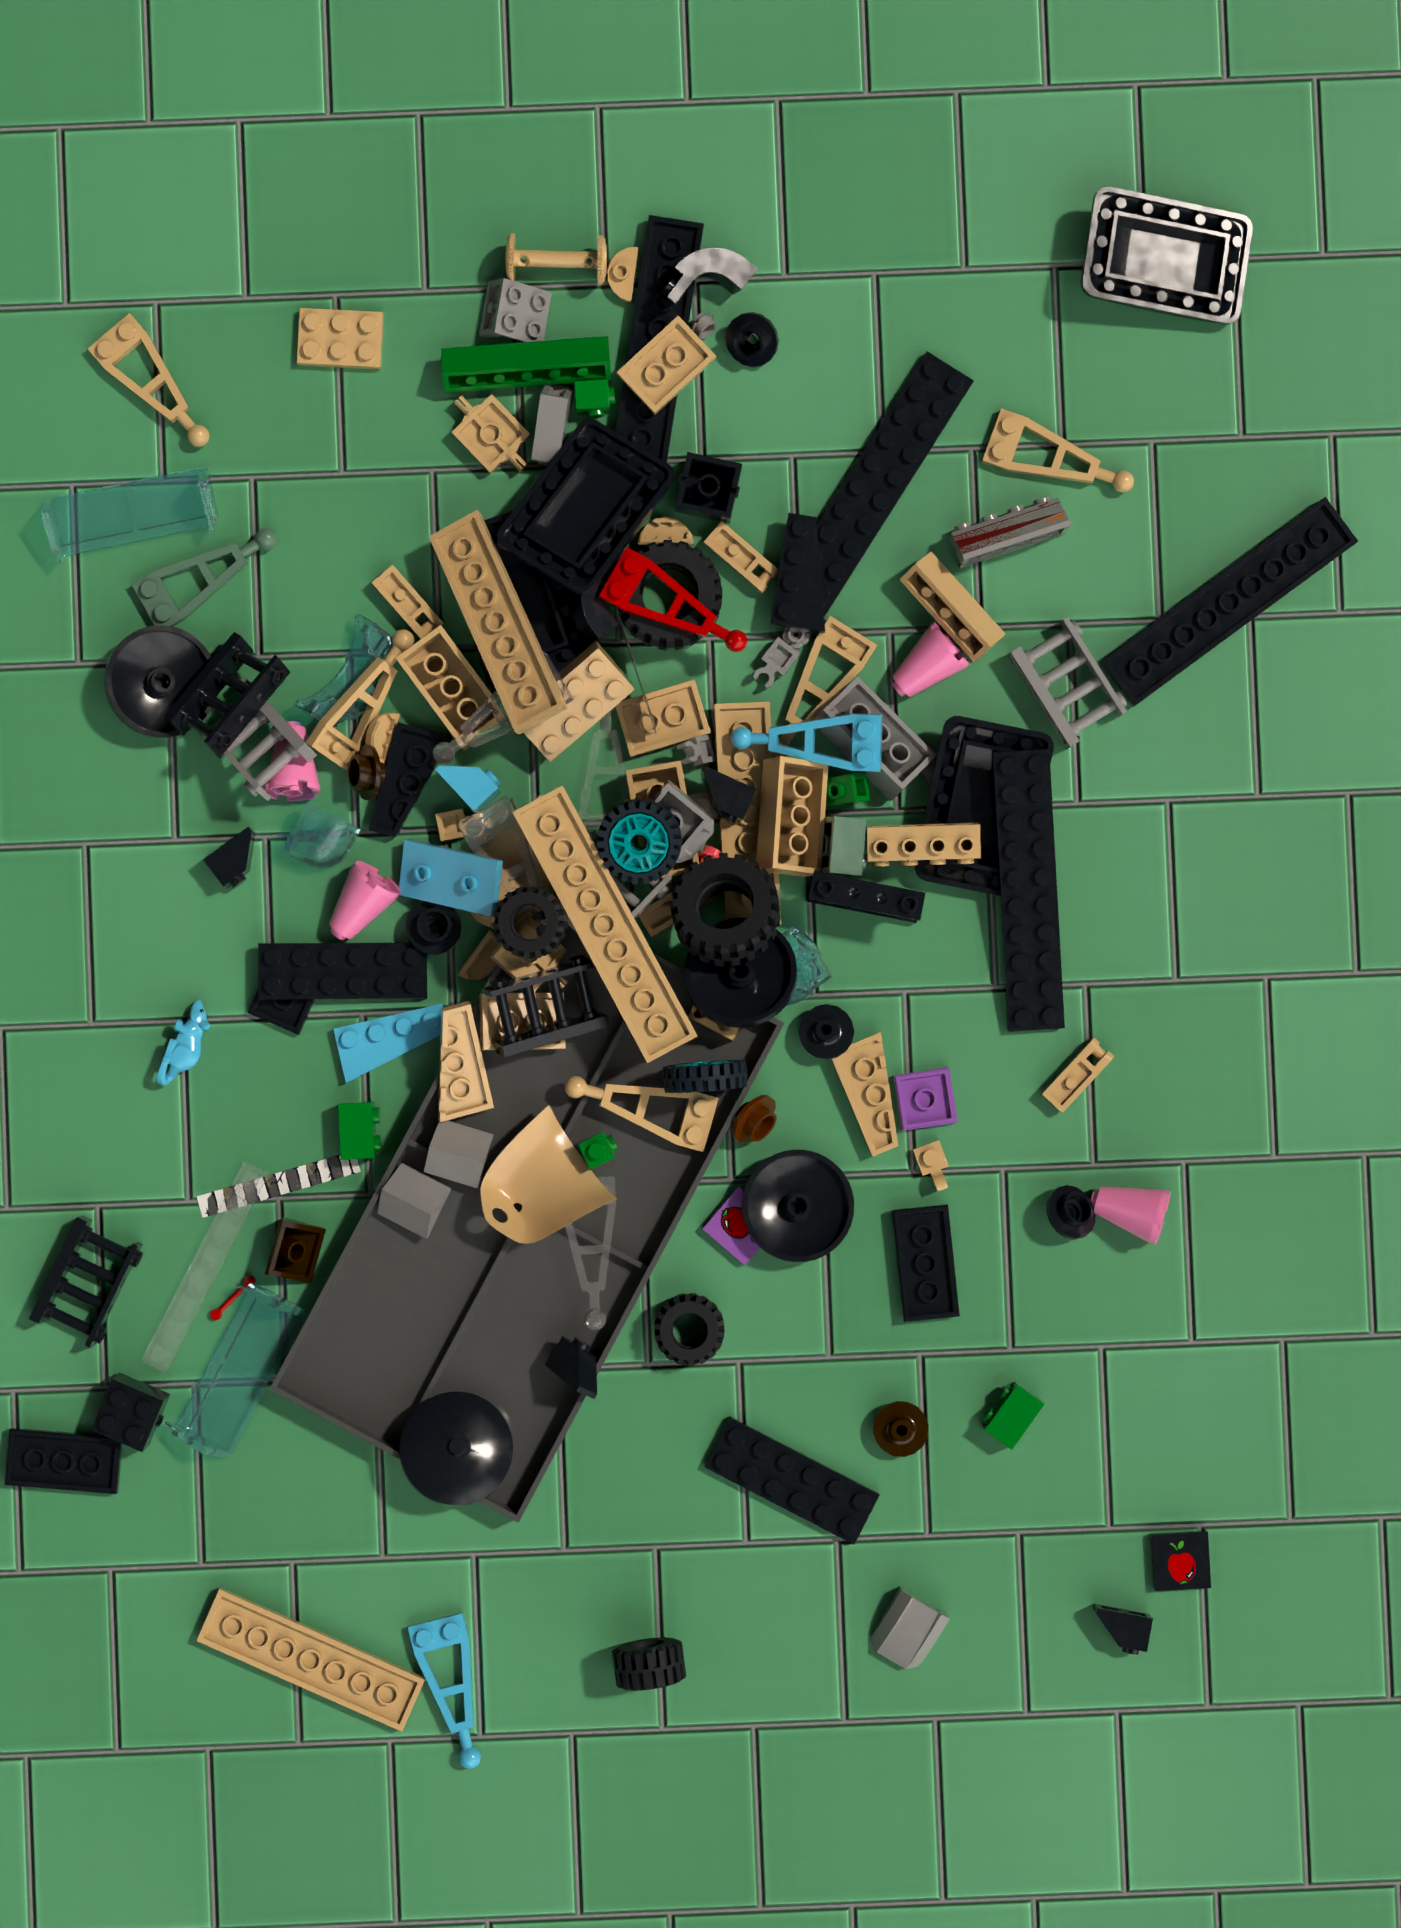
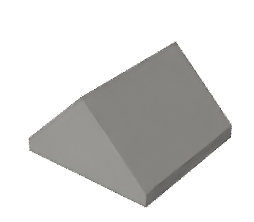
(458, 1153)
(413, 1200)

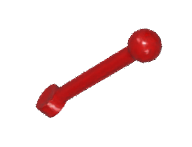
(216, 1314)

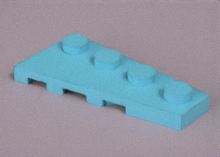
(380, 1040)

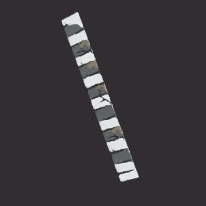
(287, 1181)

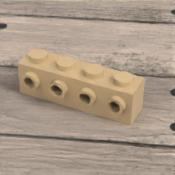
(952, 606)
(923, 842)

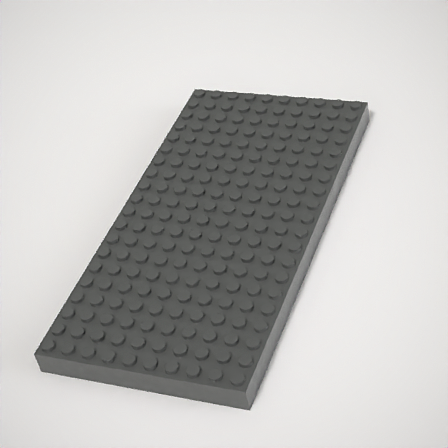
(487, 1311)

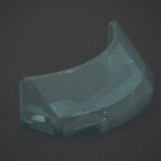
(368, 644)

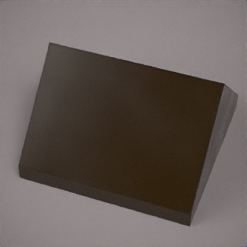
(295, 1250)

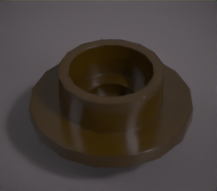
(366, 772)
(898, 1414)

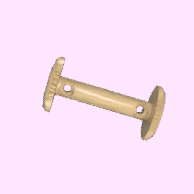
(556, 259)

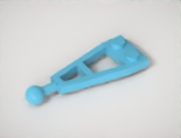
(865, 741)
(440, 1634)

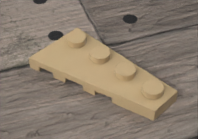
(461, 1068)
(867, 1088)

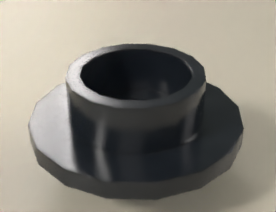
(744, 347)
(427, 915)
(823, 1045)
(1070, 1212)

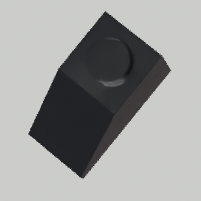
(727, 795)
(233, 859)
(575, 1365)
(1127, 1627)

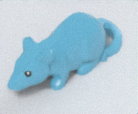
(186, 1049)

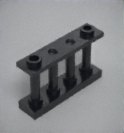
(212, 680)
(866, 897)
(564, 1026)
(59, 1284)

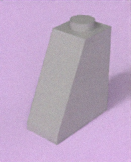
(551, 422)

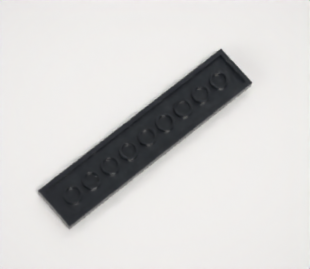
(665, 244)
(886, 470)
(1229, 602)
(1028, 889)

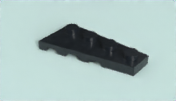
(799, 586)
(406, 775)

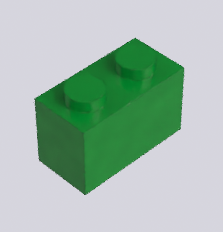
(358, 1130)
(1012, 1415)

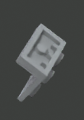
(515, 311)

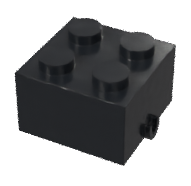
(708, 487)
(130, 1412)

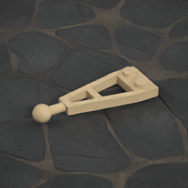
(118, 344)
(1006, 439)
(846, 644)
(332, 742)
(695, 1121)

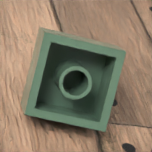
(844, 846)

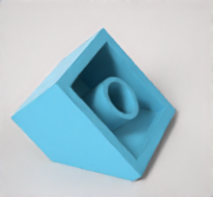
(472, 785)

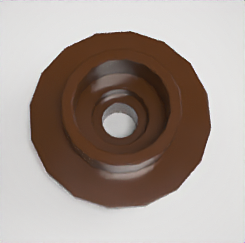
(755, 1119)

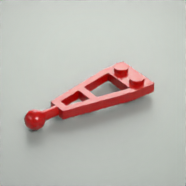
(628, 576)

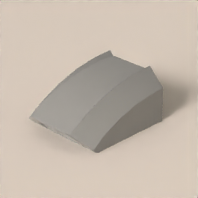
(693, 821)
(908, 1629)

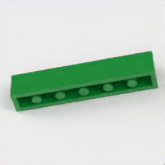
(525, 364)

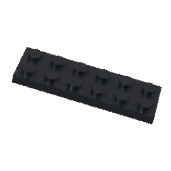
(341, 971)
(792, 1480)

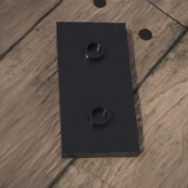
(925, 1263)
(63, 1461)

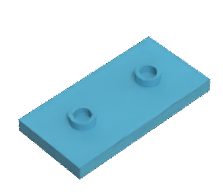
(450, 877)

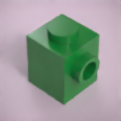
(594, 397)
(847, 790)
(598, 1149)

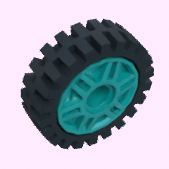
(634, 862)
(705, 1076)

